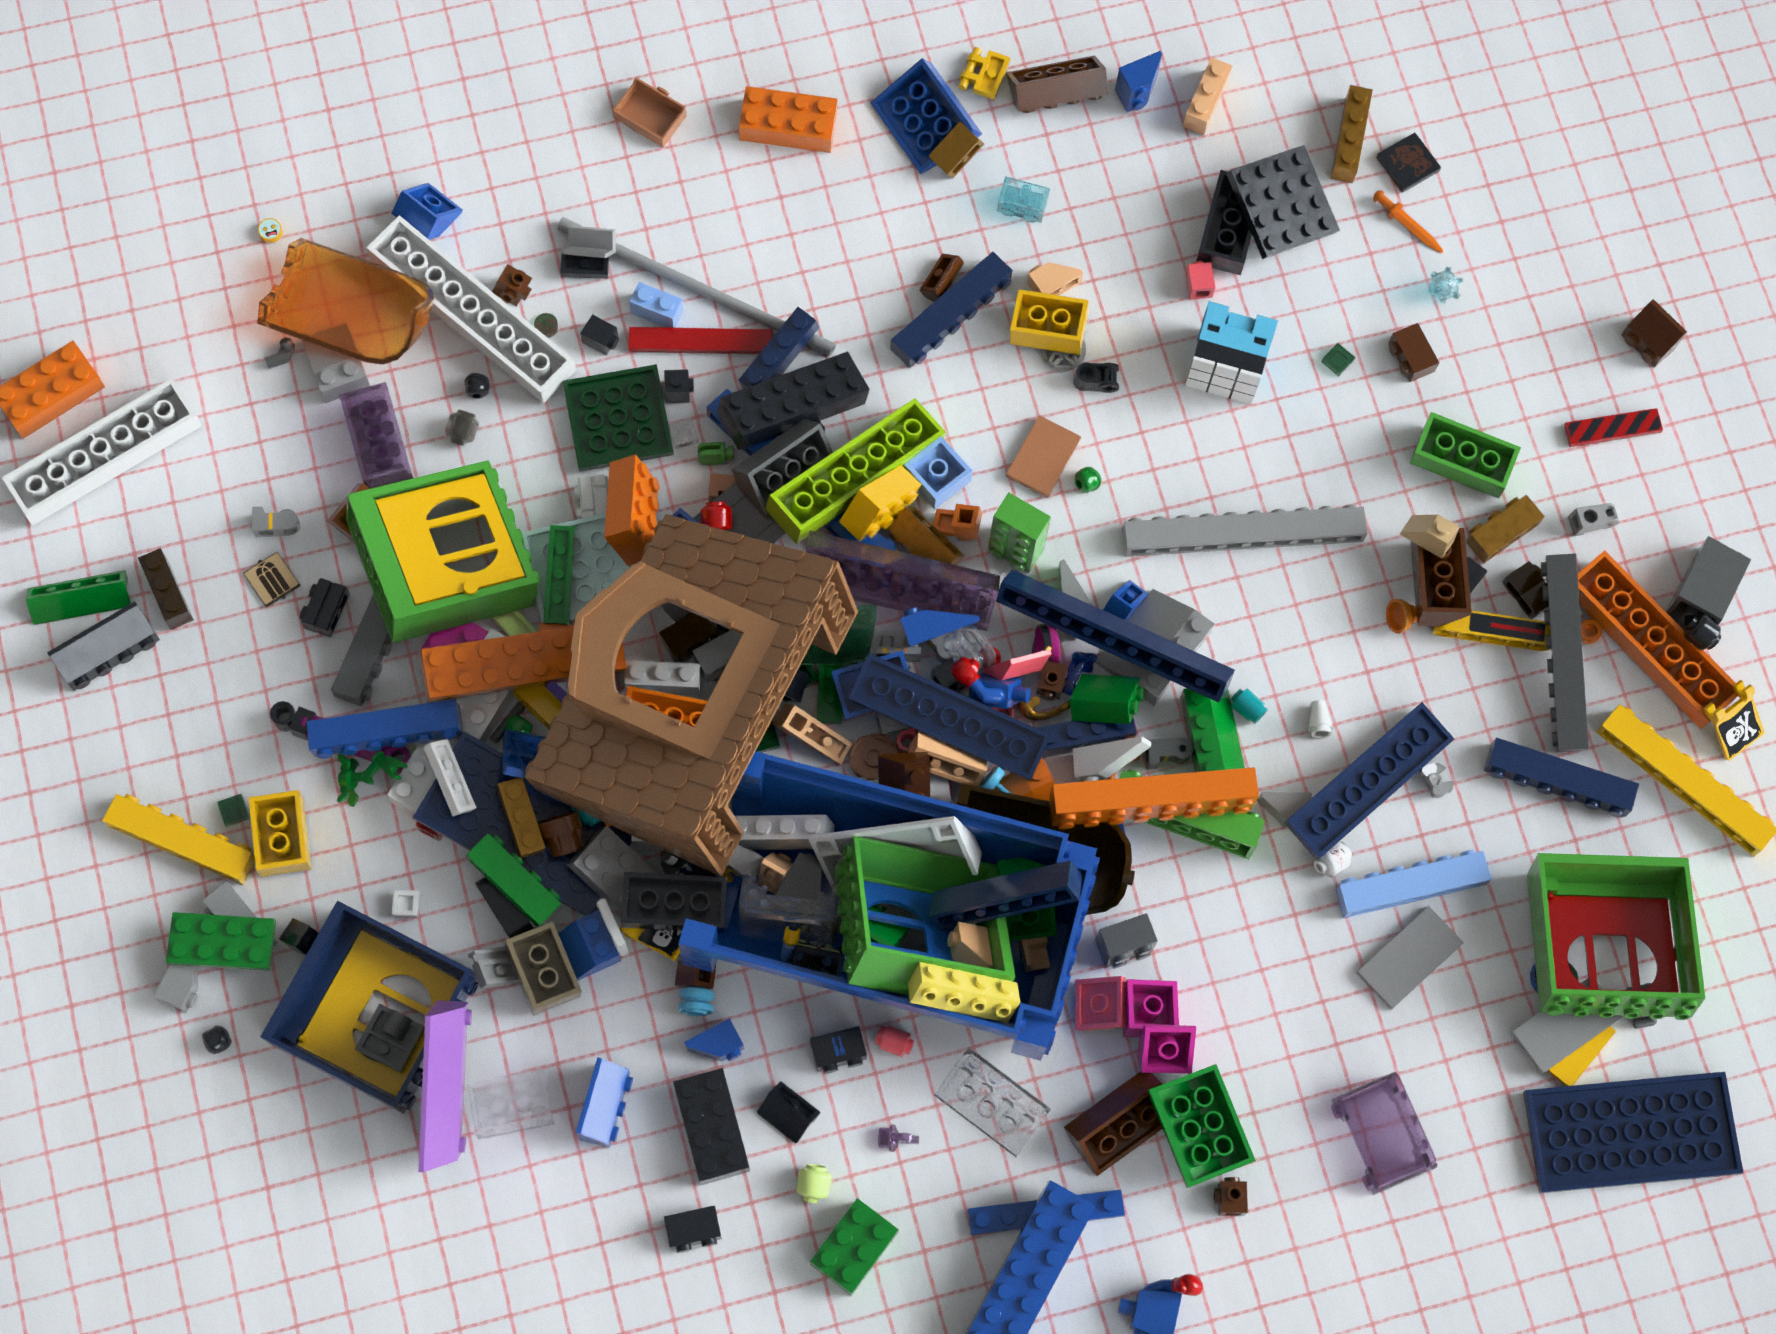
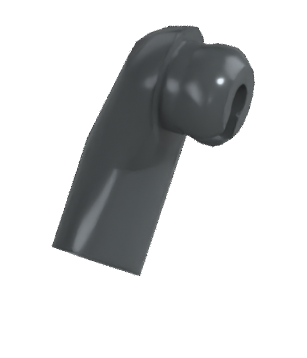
(284, 354)

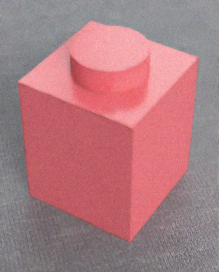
(1200, 280)

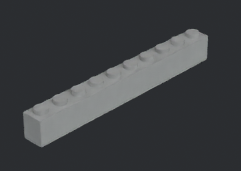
(1244, 531)

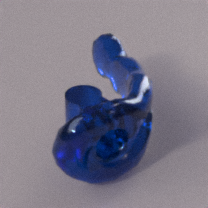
(1079, 663)

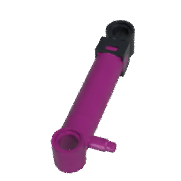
(298, 726)

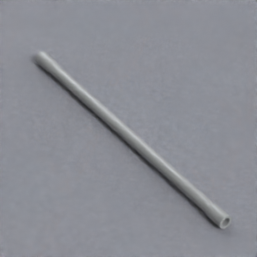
(816, 342)

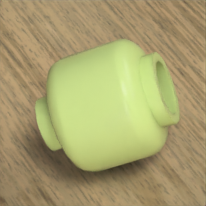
(813, 1182)

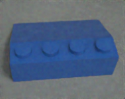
(921, 112)

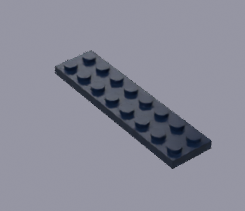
(949, 716)
(1369, 781)

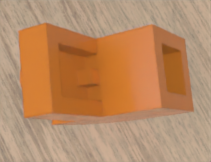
(959, 523)

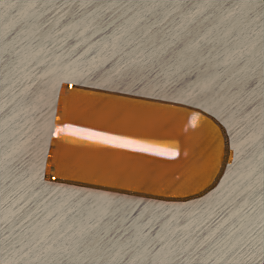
(346, 304)

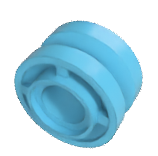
(696, 1001)

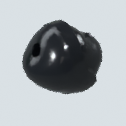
(477, 385)
(216, 1040)

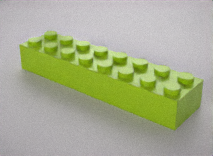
(833, 482)

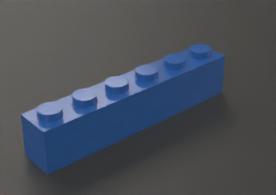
(384, 728)

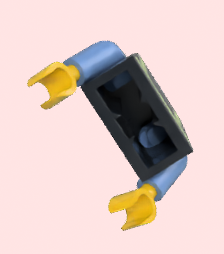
(811, 954)

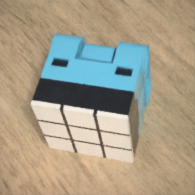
(1230, 353)

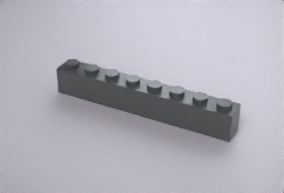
(1566, 653)

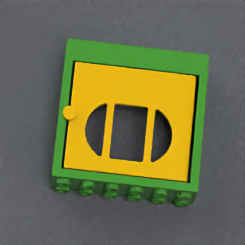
(439, 594)

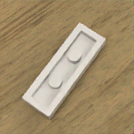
(450, 777)

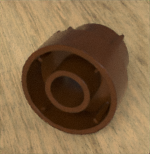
(562, 833)

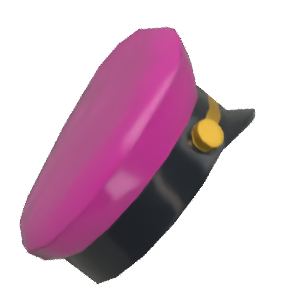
(1045, 639)

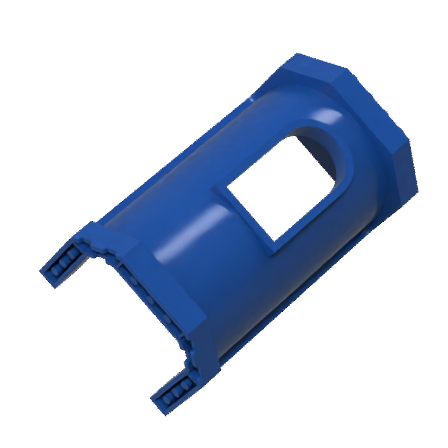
(793, 788)

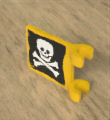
(1738, 724)
(661, 941)

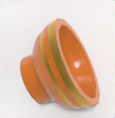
(1400, 615)

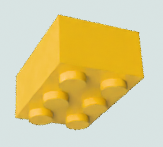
(1049, 322)
(880, 503)
(279, 833)

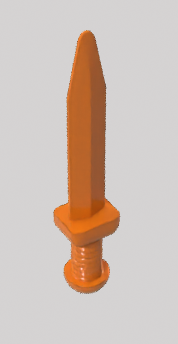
(1396, 212)

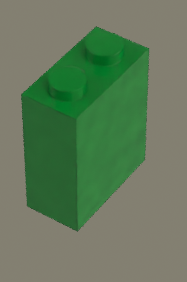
(1106, 699)

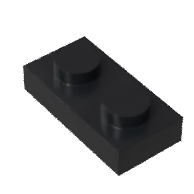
(584, 266)

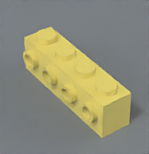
(963, 992)

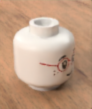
(1334, 861)

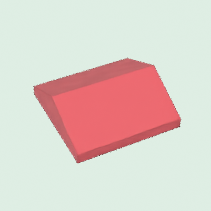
(1019, 666)

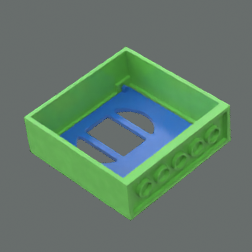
(905, 877)

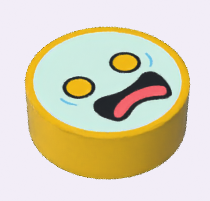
(270, 230)

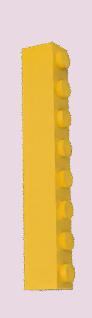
(1687, 780)

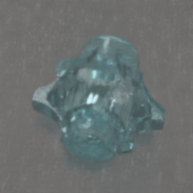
(1445, 285)

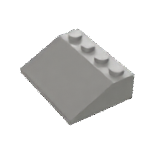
(1167, 619)

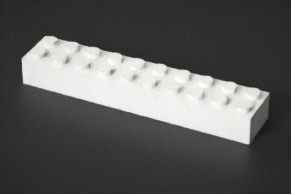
(475, 311)

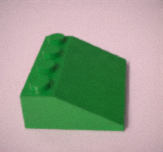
(1201, 1125)

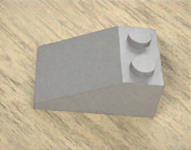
(335, 371)

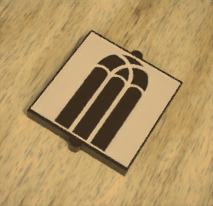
(271, 579)

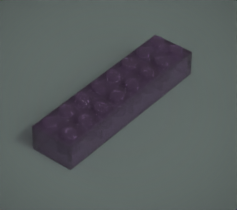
(908, 580)

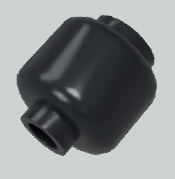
(1702, 631)

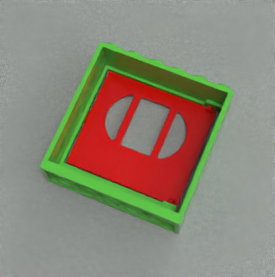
(1615, 898)

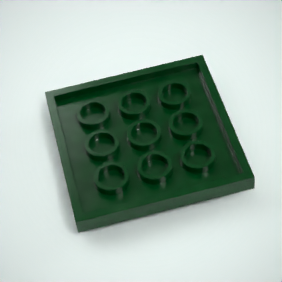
(617, 417)

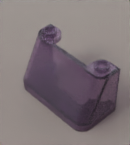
(1385, 1133)

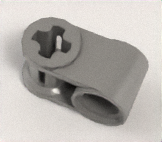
(745, 862)

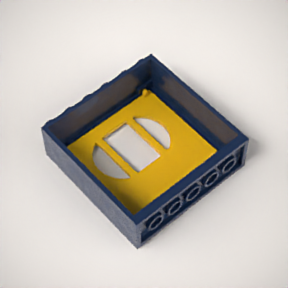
(339, 1010)

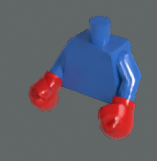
(987, 688)
(1159, 1304)

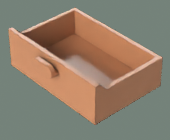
(650, 112)

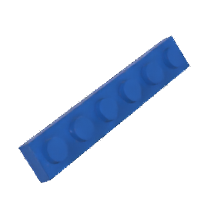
(1014, 1215)

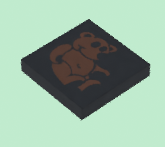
(1408, 162)

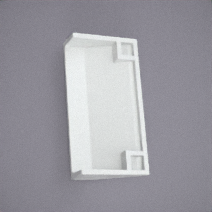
(936, 835)

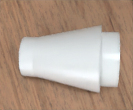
(1320, 722)

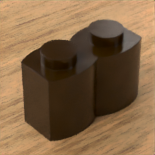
(1526, 587)

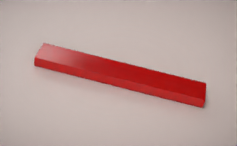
(698, 340)

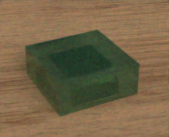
(1338, 359)
(233, 810)

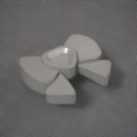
(1434, 781)

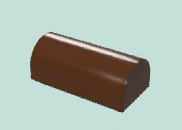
(941, 276)

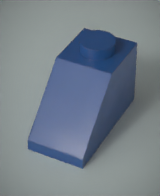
(1125, 600)
(717, 1042)

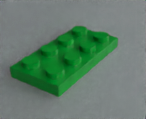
(221, 941)

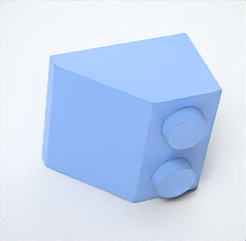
(939, 472)

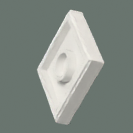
(612, 927)

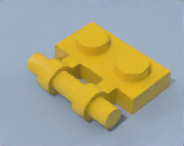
(990, 76)

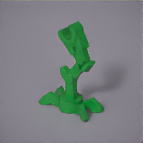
(349, 779)

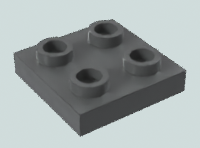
(390, 1038)

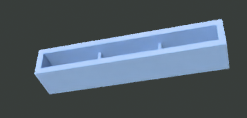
(1413, 884)

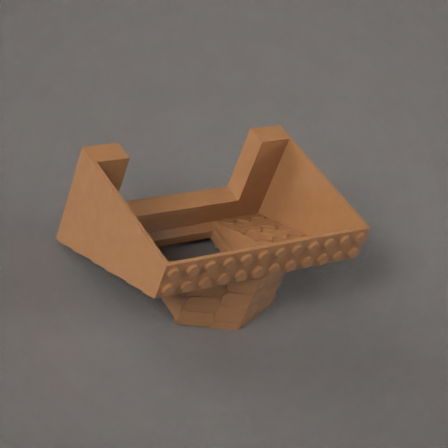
(651, 769)

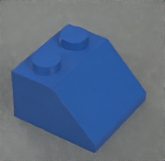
(1137, 81)
(426, 210)
(589, 945)

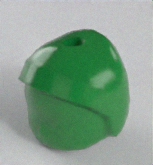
(1087, 479)
(518, 724)

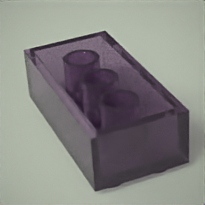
(376, 436)

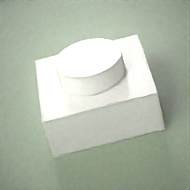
(405, 903)

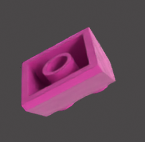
(1166, 1049)

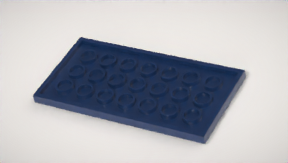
(482, 772)
(1632, 1132)

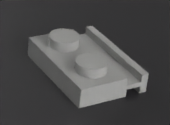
(493, 967)

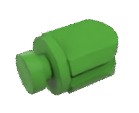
(714, 453)

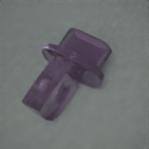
(891, 1138)

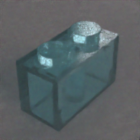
(1023, 200)

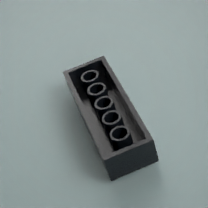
(783, 401)

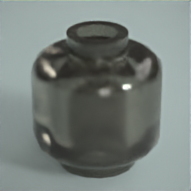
(461, 427)

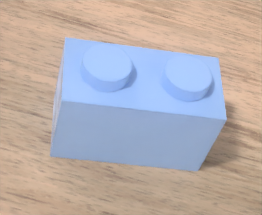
(656, 305)

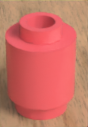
(894, 1040)

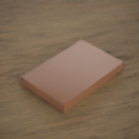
(1043, 456)

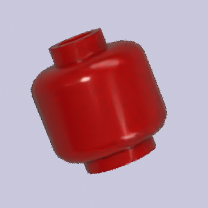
(717, 515)

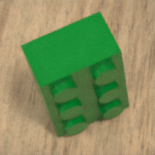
(854, 1247)

